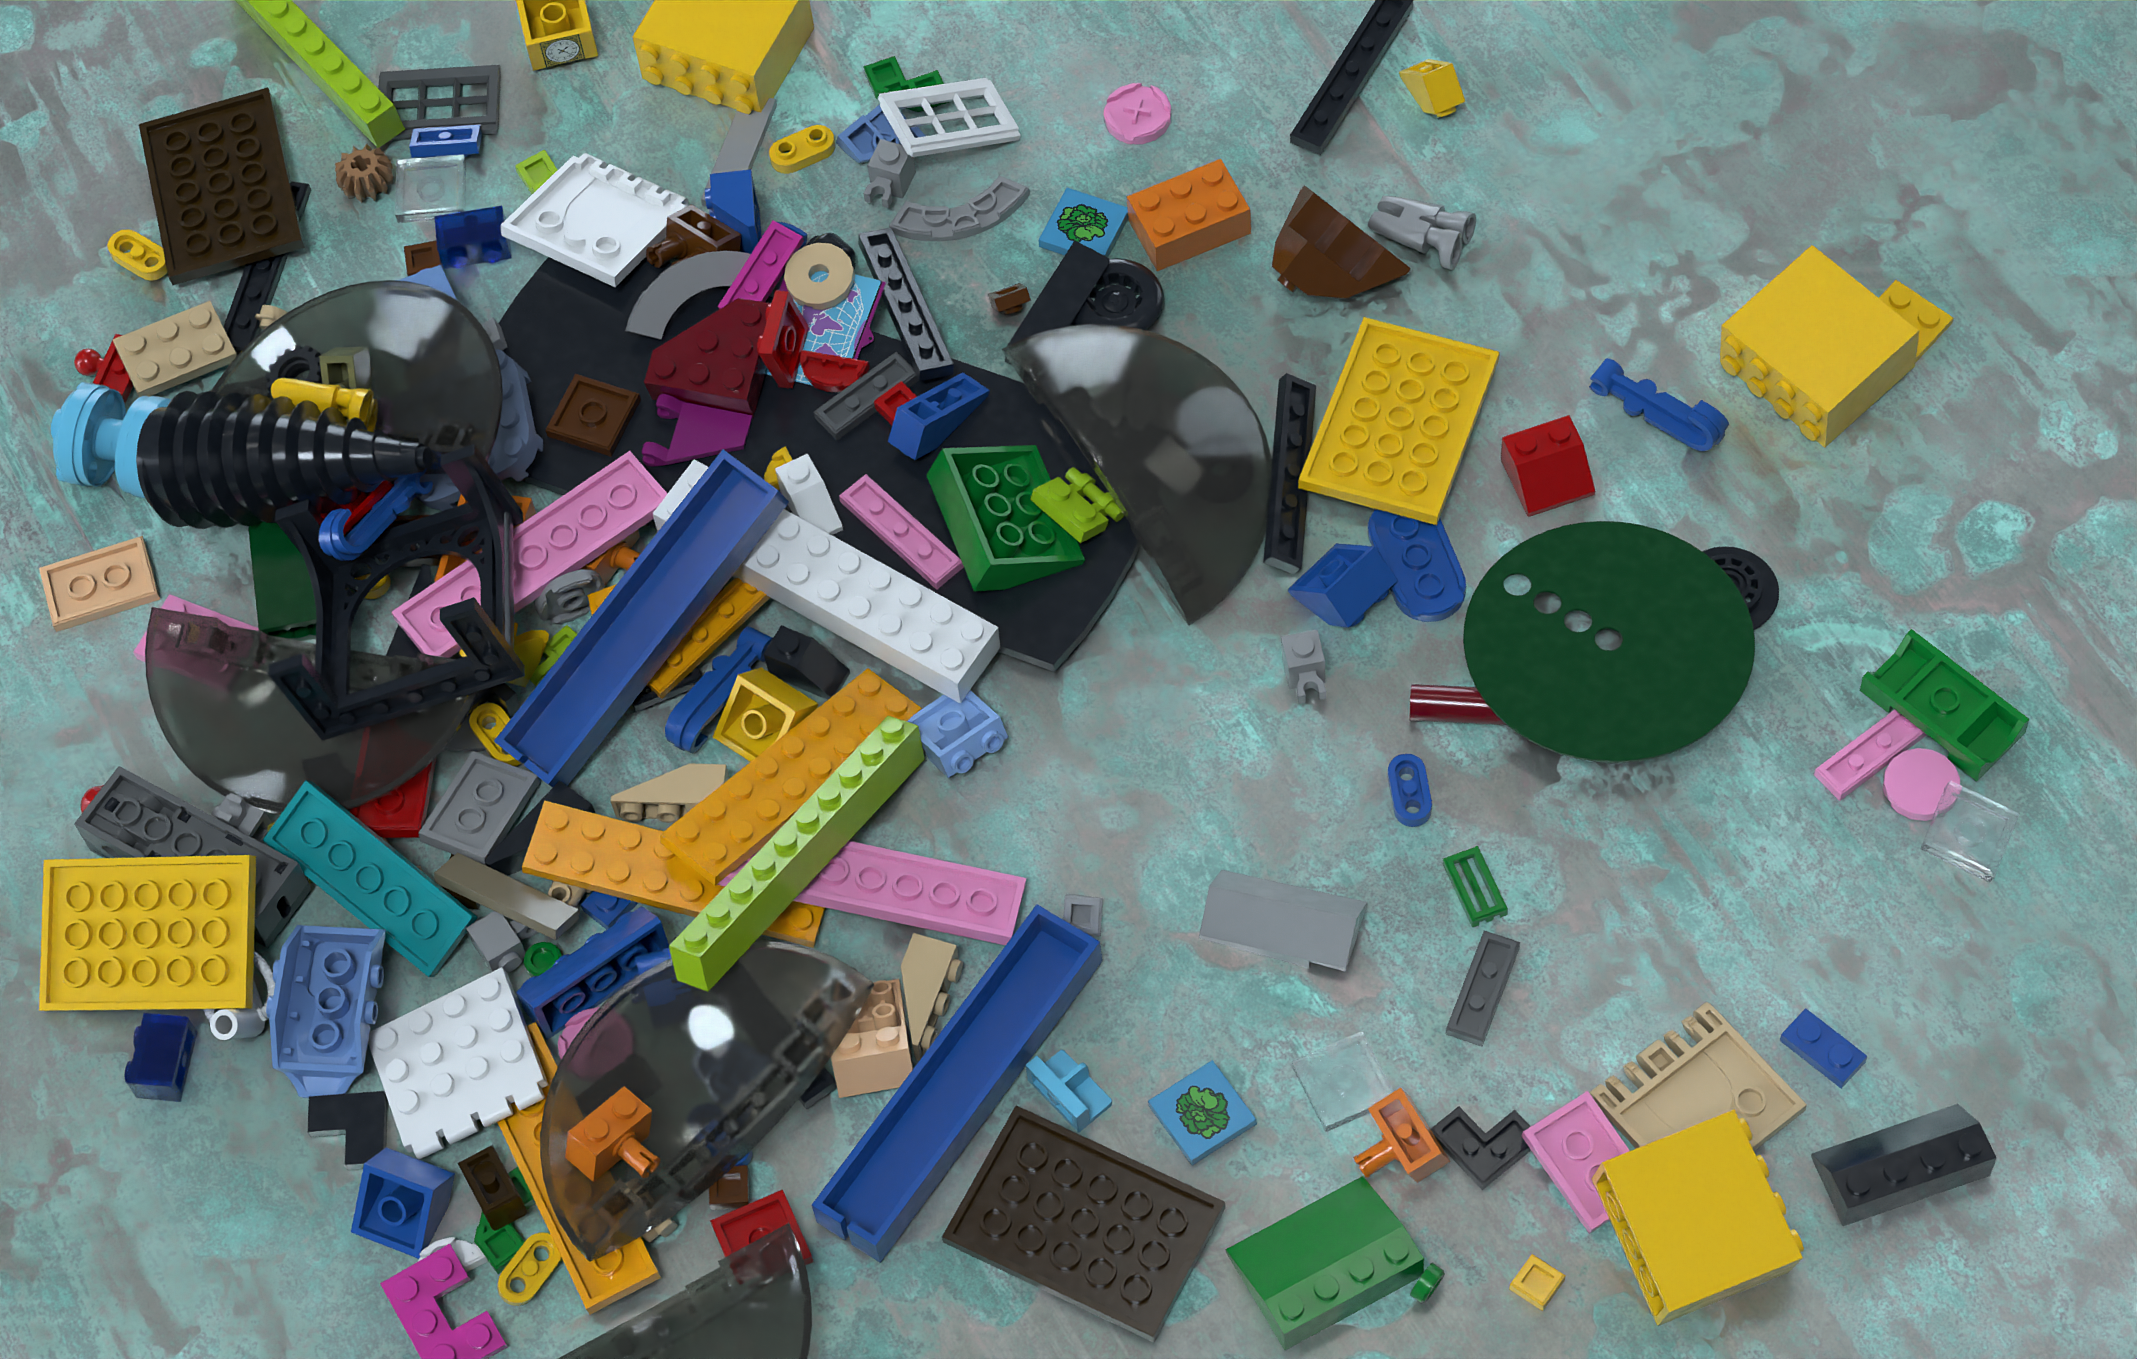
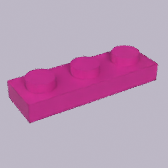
(764, 265)

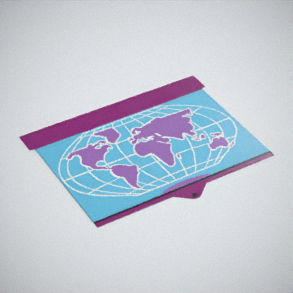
(844, 327)

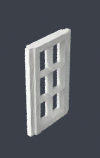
(945, 142)

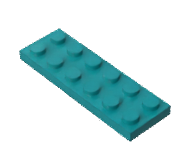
(370, 878)

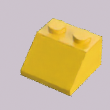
(760, 712)

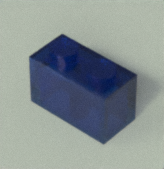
(471, 237)
(161, 1057)

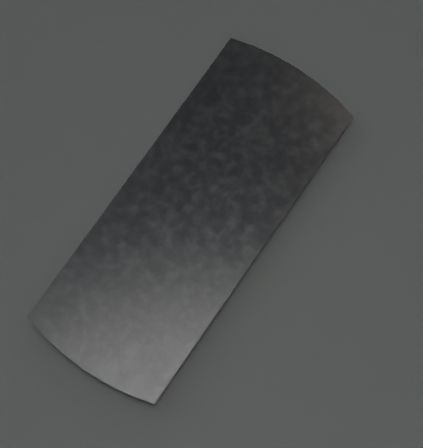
(578, 324)

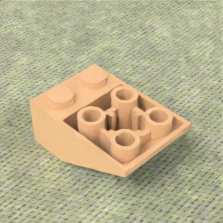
(877, 1046)

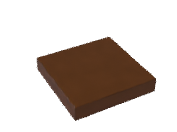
(593, 415)

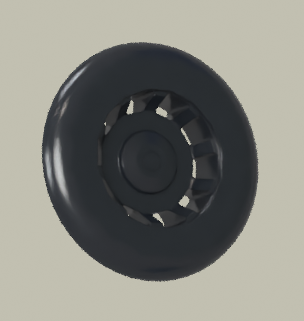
(1117, 303)
(1747, 571)

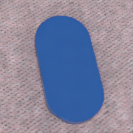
(1424, 563)

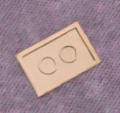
(99, 583)

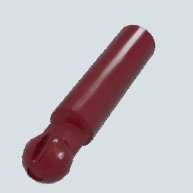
(1450, 705)

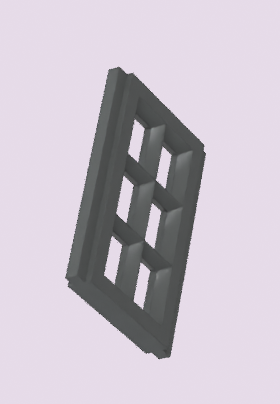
(446, 77)

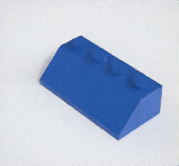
(591, 972)

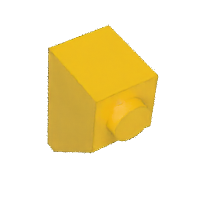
(1434, 86)

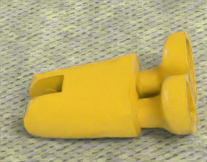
(349, 402)

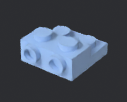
(958, 732)

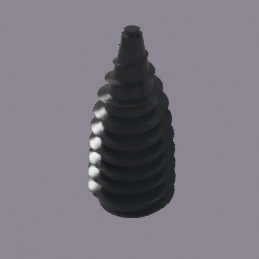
(245, 457)

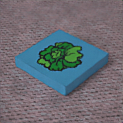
(1085, 220)
(1202, 1112)

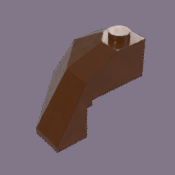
(1329, 253)

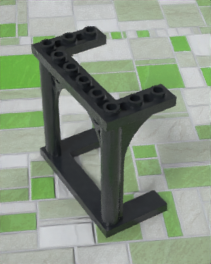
(481, 631)

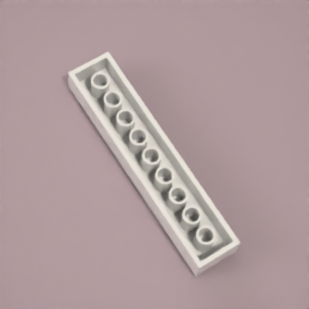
(861, 599)

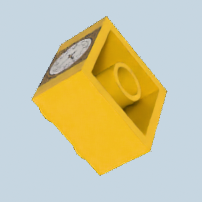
(556, 31)

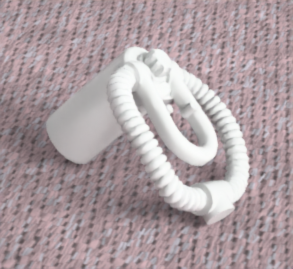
(243, 1023)

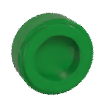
(540, 958)
(1427, 1283)

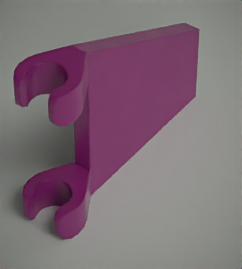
(698, 432)

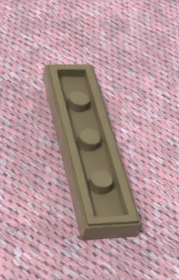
(506, 896)

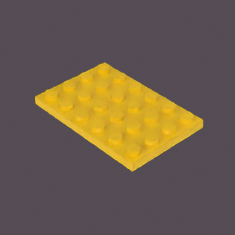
(1399, 420)
(148, 933)

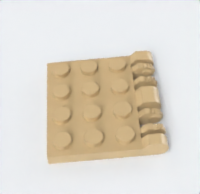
(1699, 1085)

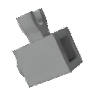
(889, 172)
(1304, 663)
(242, 816)
(499, 941)

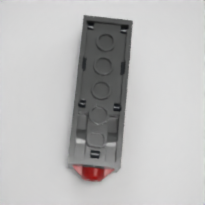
(141, 820)

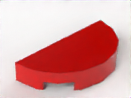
(830, 371)

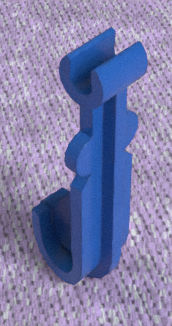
(1696, 426)
(373, 524)
(712, 691)

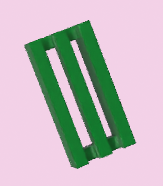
(1486, 913)

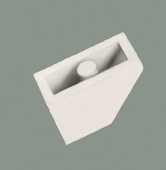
(808, 494)

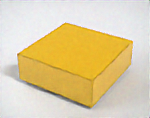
(1537, 1282)

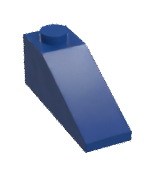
(934, 415)

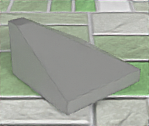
(1084, 913)

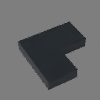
(358, 1117)
(1480, 1153)

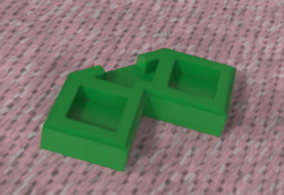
(887, 77)
(503, 1243)

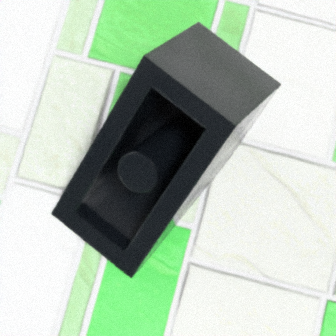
(805, 663)

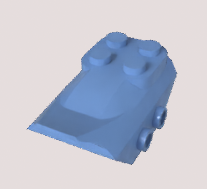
(324, 1006)

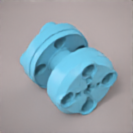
(98, 436)

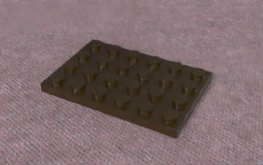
(221, 186)
(1084, 1223)

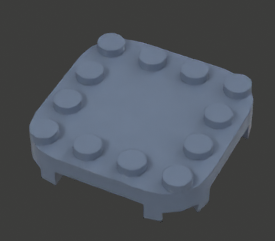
(514, 444)

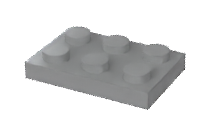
(479, 807)

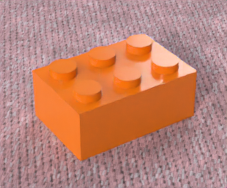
(1189, 214)

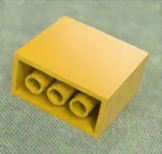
(723, 48)
(1818, 346)
(1697, 1216)

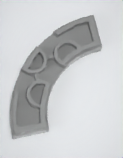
(954, 223)
(680, 283)

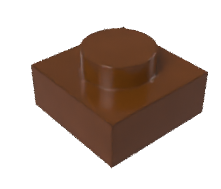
(421, 257)
(1009, 298)
(731, 1190)

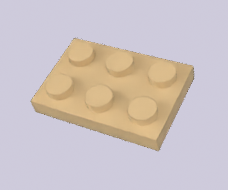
(175, 349)

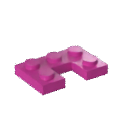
(414, 1299)

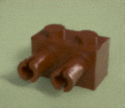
(691, 234)

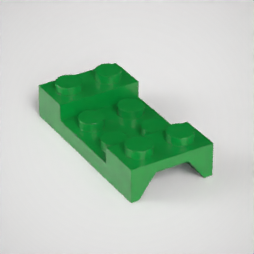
(1946, 704)

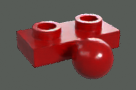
(109, 369)

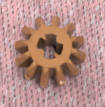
(364, 173)

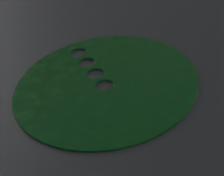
(1660, 691)

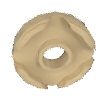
(814, 259)

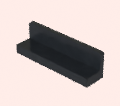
(1064, 292)

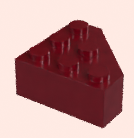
(714, 360)

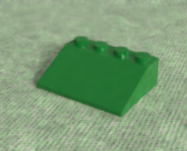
(992, 519)
(1326, 1262)

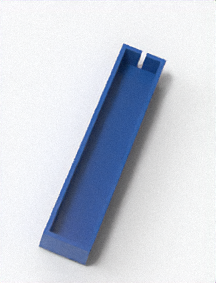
(642, 620)
(957, 1083)

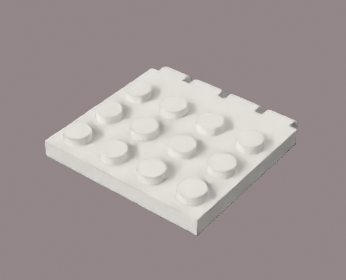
(594, 218)
(457, 1064)

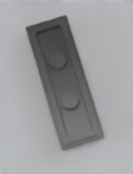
(857, 400)
(1482, 988)

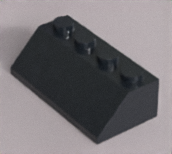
(1904, 1163)

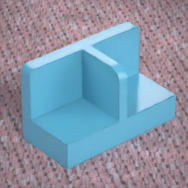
(1068, 1089)

